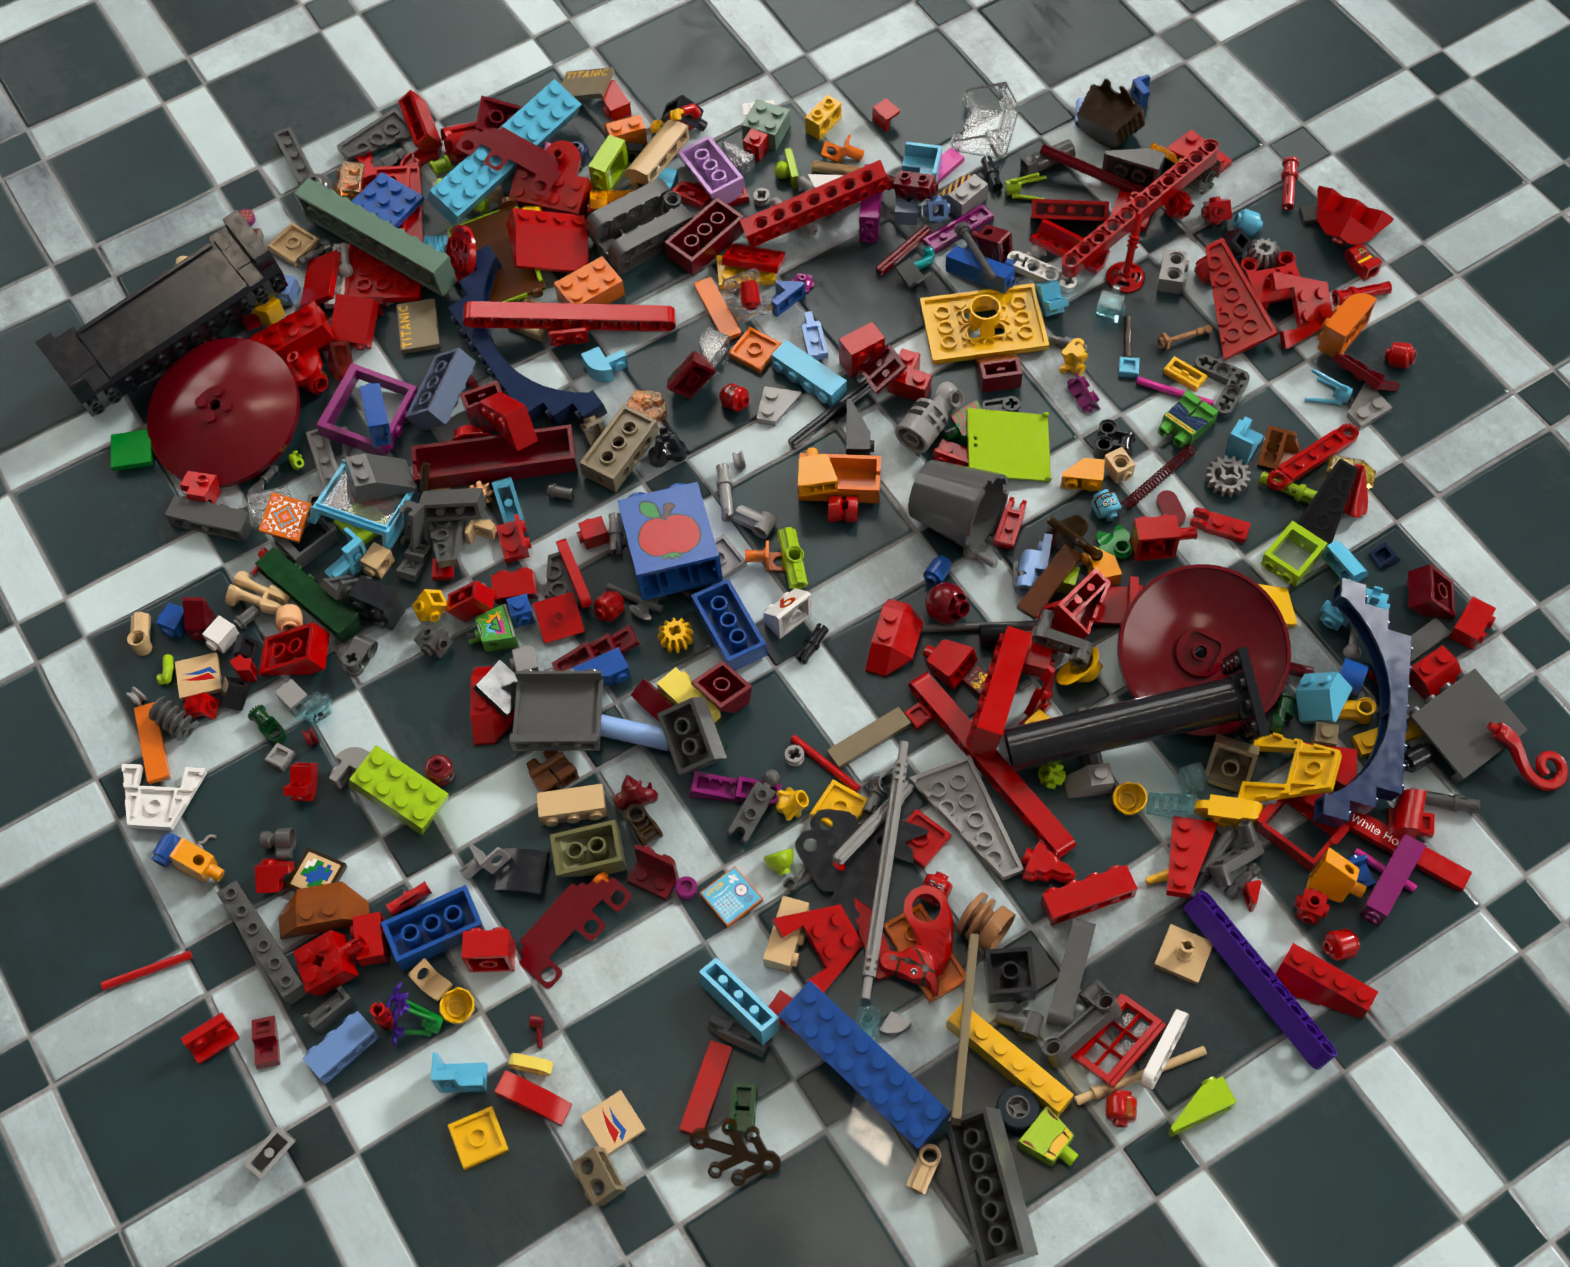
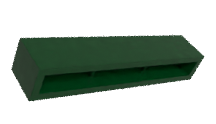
(308, 594)

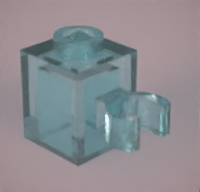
(1111, 305)

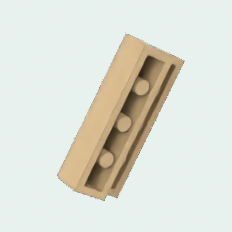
(657, 154)

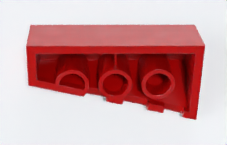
(1324, 984)

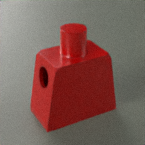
(950, 661)

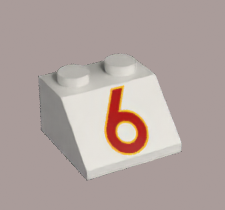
(788, 612)

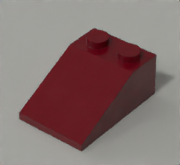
(494, 113)

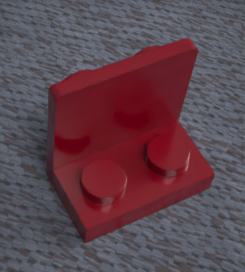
(653, 872)

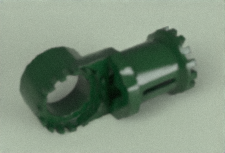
(1282, 713)
(272, 724)

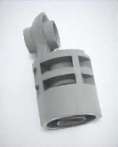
(928, 418)

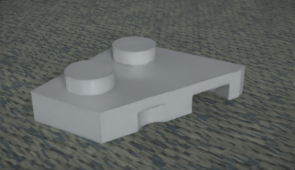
(775, 404)

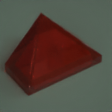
(339, 358)

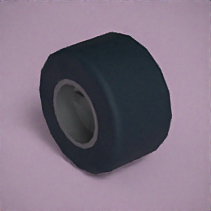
(1018, 1101)

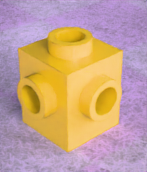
(430, 605)

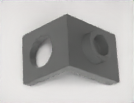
(910, 273)

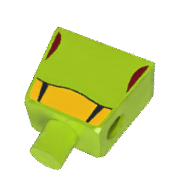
(1048, 1140)

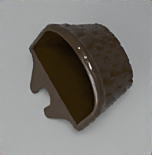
(1110, 115)

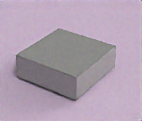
(280, 757)

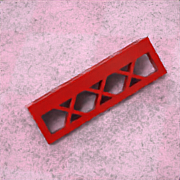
(1060, 241)

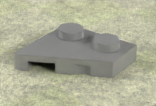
(1368, 407)

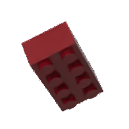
(704, 236)

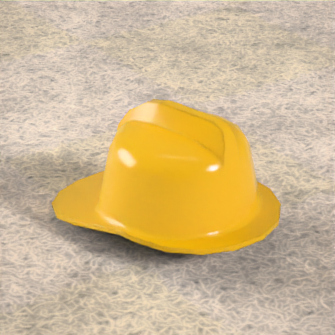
(1070, 674)

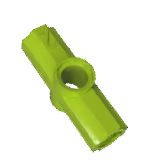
(790, 548)

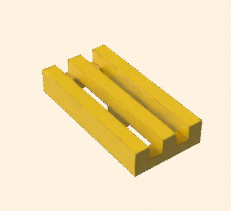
(1183, 376)

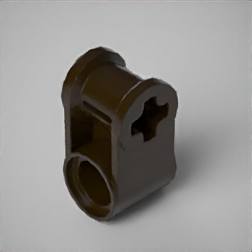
(643, 828)

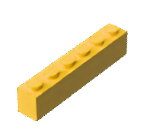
(1012, 1062)

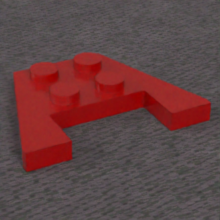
(1310, 305)
(829, 935)

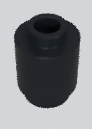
(1418, 757)

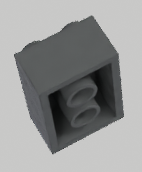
(691, 735)

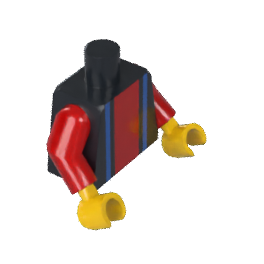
(681, 110)

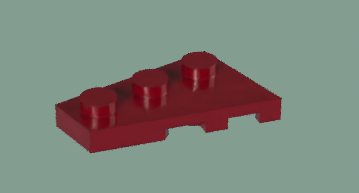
(1374, 379)

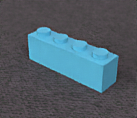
(808, 373)
(739, 1001)

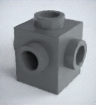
(433, 641)

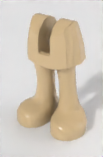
(267, 603)

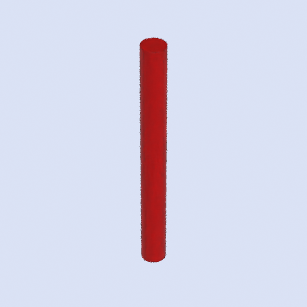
(850, 783)
(149, 969)

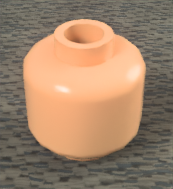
(288, 617)

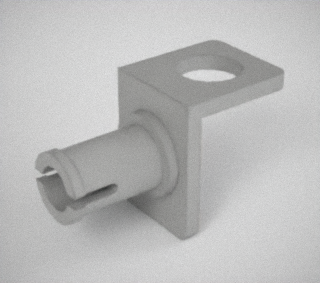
(481, 861)

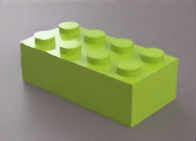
(398, 789)

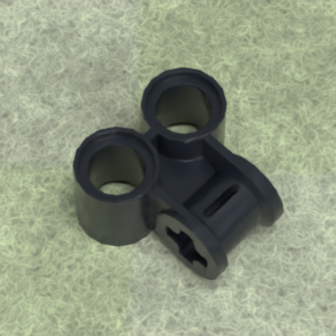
(1112, 440)

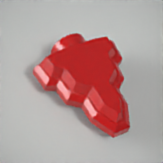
(1045, 865)

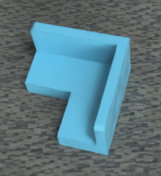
(922, 158)
(1243, 441)
(350, 561)
(458, 1077)

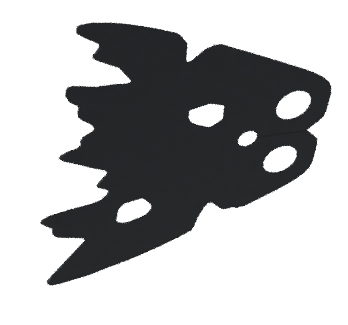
(862, 866)

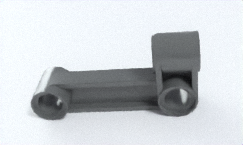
(1102, 1010)

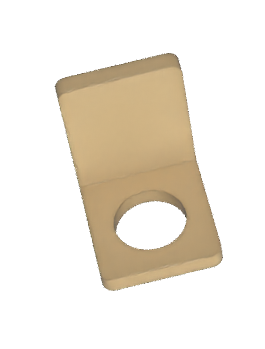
(433, 984)

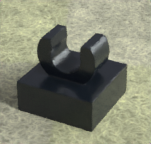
(633, 149)
(245, 646)

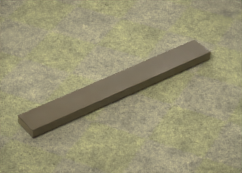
(964, 1030)

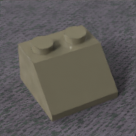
(1231, 763)

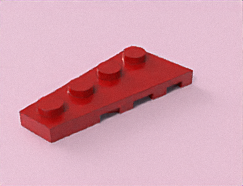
(1187, 853)

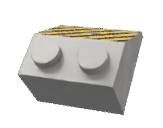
(965, 194)

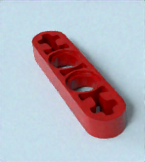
(574, 573)

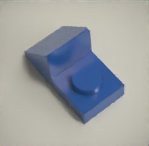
(787, 295)

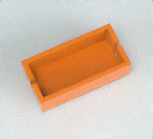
(856, 477)

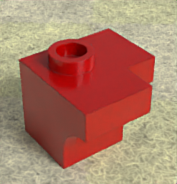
(201, 487)
(271, 874)

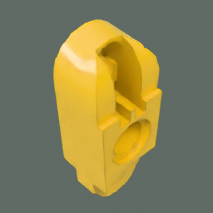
(1228, 810)

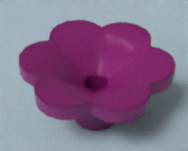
(807, 279)

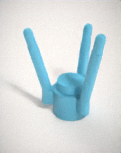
(1341, 391)

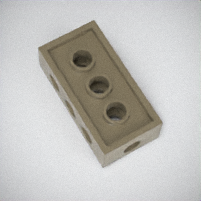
(619, 448)

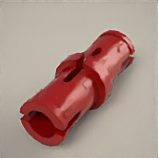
(408, 898)
(382, 1015)

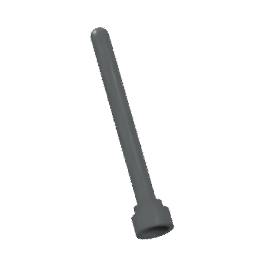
(963, 231)

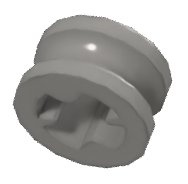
(759, 201)
(738, 460)
(136, 696)
(792, 750)

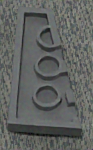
(447, 541)

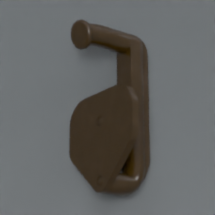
(1070, 532)

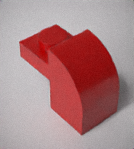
(302, 782)

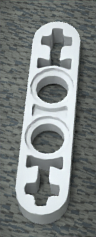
(1043, 268)
(1164, 1049)

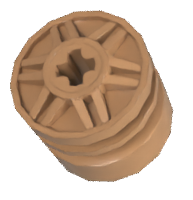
(982, 920)

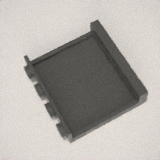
(558, 710)

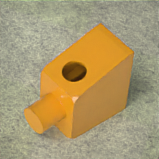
(816, 474)
(196, 862)
(1335, 877)

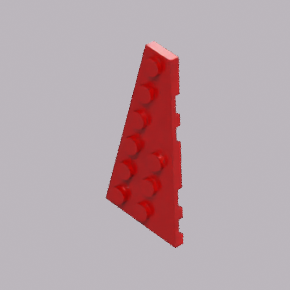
(1238, 310)

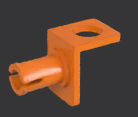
(846, 150)
(766, 557)

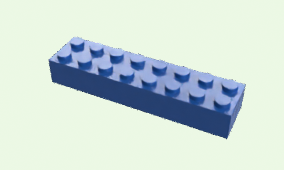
(865, 1065)

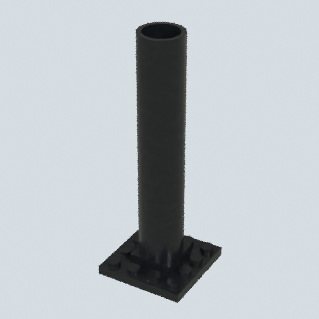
(1145, 719)

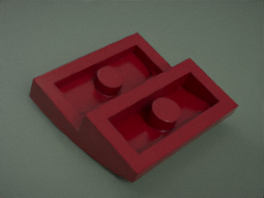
(883, 368)

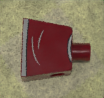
(994, 242)

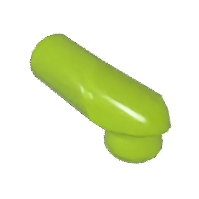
(168, 666)

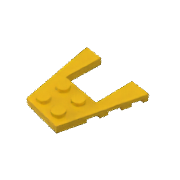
(1311, 771)

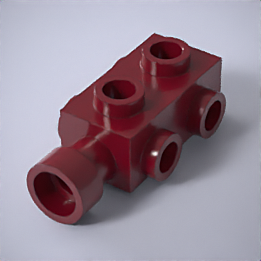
(914, 184)

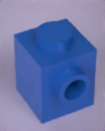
(520, 610)
(172, 621)

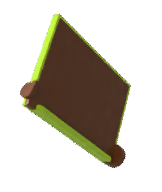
(510, 282)

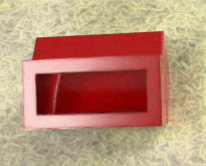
(244, 668)

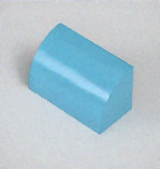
(1343, 562)

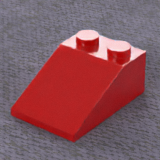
(295, 651)

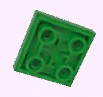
(131, 450)

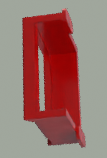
(1287, 846)

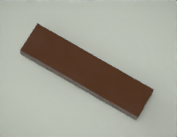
(1049, 582)

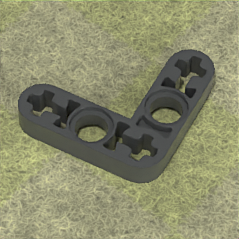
(1229, 379)

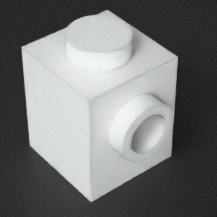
(220, 635)

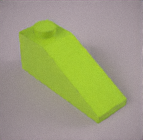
(1209, 1101)

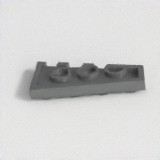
(379, 134)

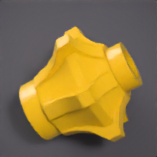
(791, 802)

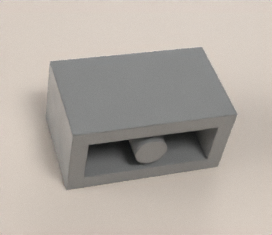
(269, 1152)

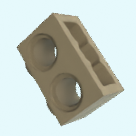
(602, 1172)

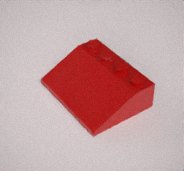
(548, 240)

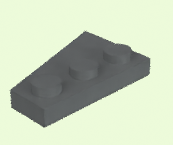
(558, 578)

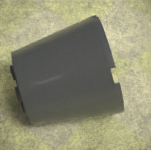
(959, 502)

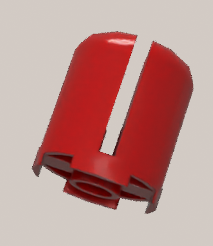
(452, 135)

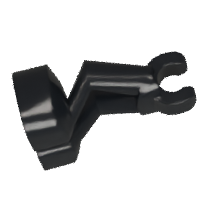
(675, 449)

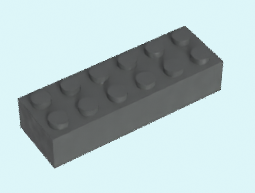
(991, 1188)

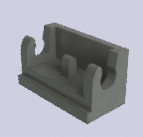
(413, 523)
(330, 1011)

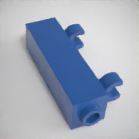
(965, 265)

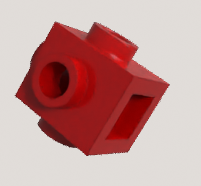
(1179, 205)
(1216, 210)
(1311, 906)

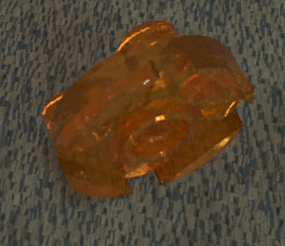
(648, 398)

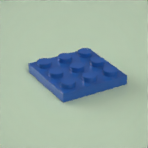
(389, 199)

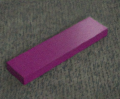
(946, 235)

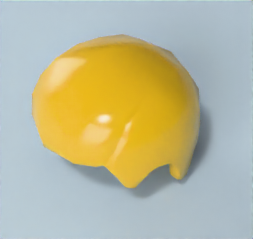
(1129, 798)
(457, 1005)

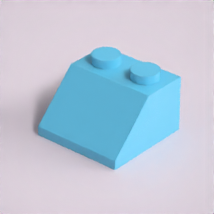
(1321, 697)

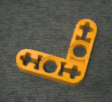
(599, 198)

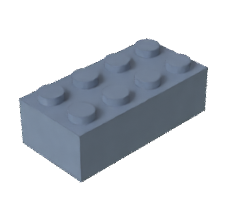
(440, 389)

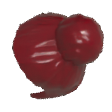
(634, 793)

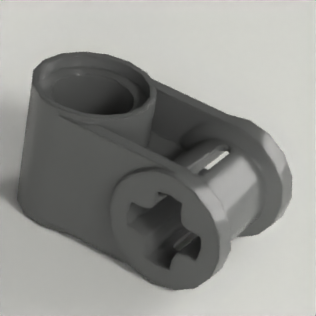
(359, 654)

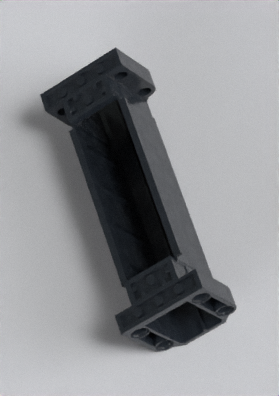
(166, 317)

